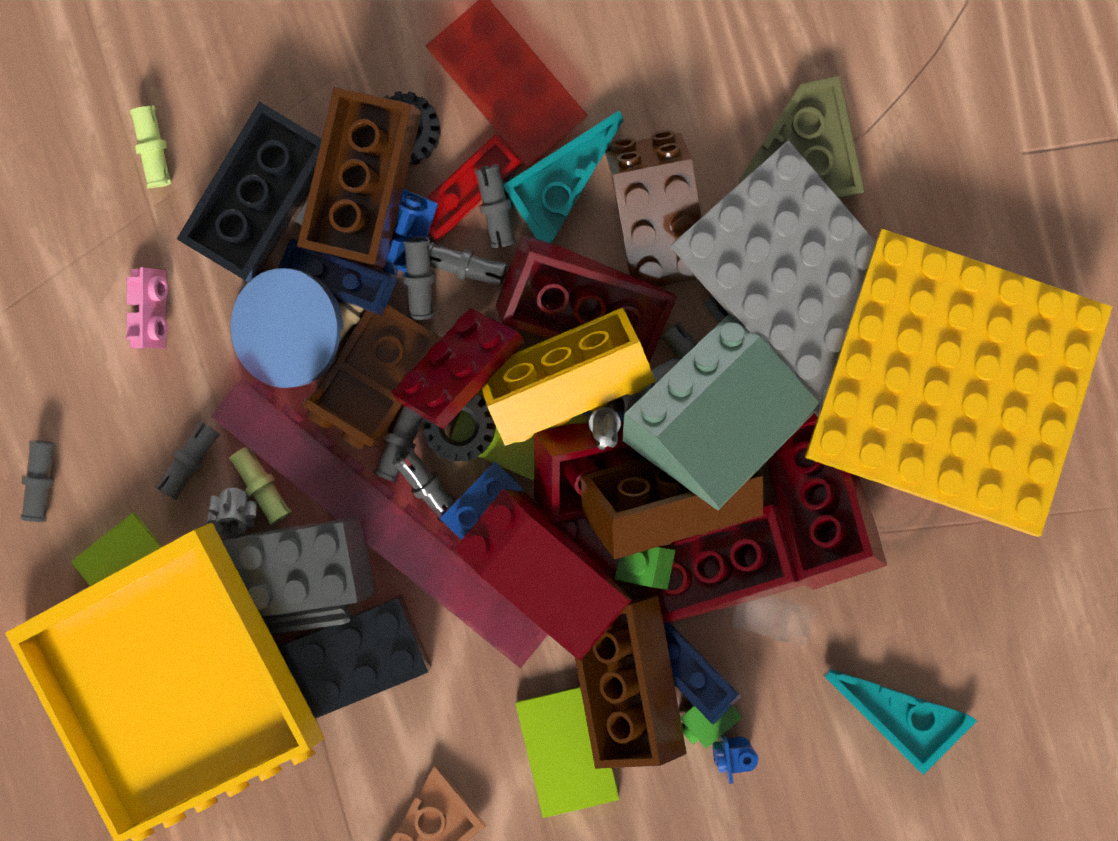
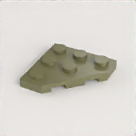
(821, 132)

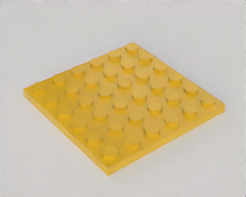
(959, 382)

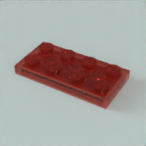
(506, 81)

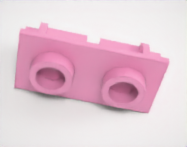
(148, 290)

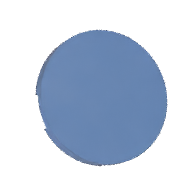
(286, 327)

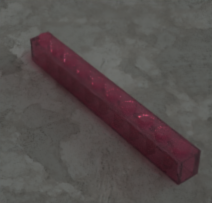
(388, 527)

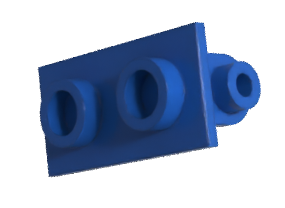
(413, 220)
(477, 499)
(734, 756)

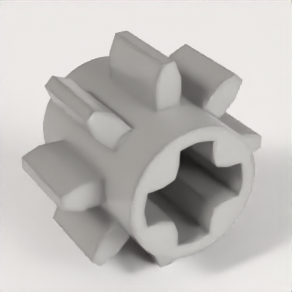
(232, 512)

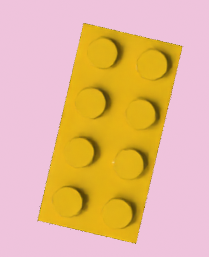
(567, 377)

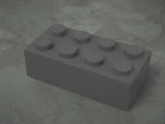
(304, 566)

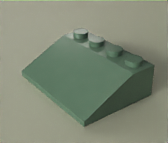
(719, 413)

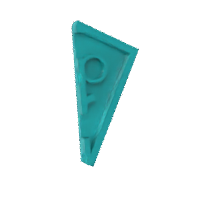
(554, 184)
(911, 724)

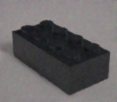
(253, 193)
(356, 658)

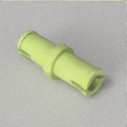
(150, 147)
(260, 485)

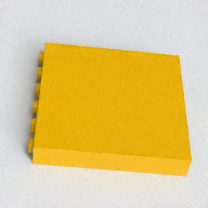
(166, 686)

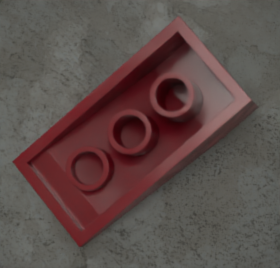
(560, 290)
(561, 459)
(823, 515)
(726, 568)
(542, 572)

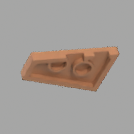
(439, 814)

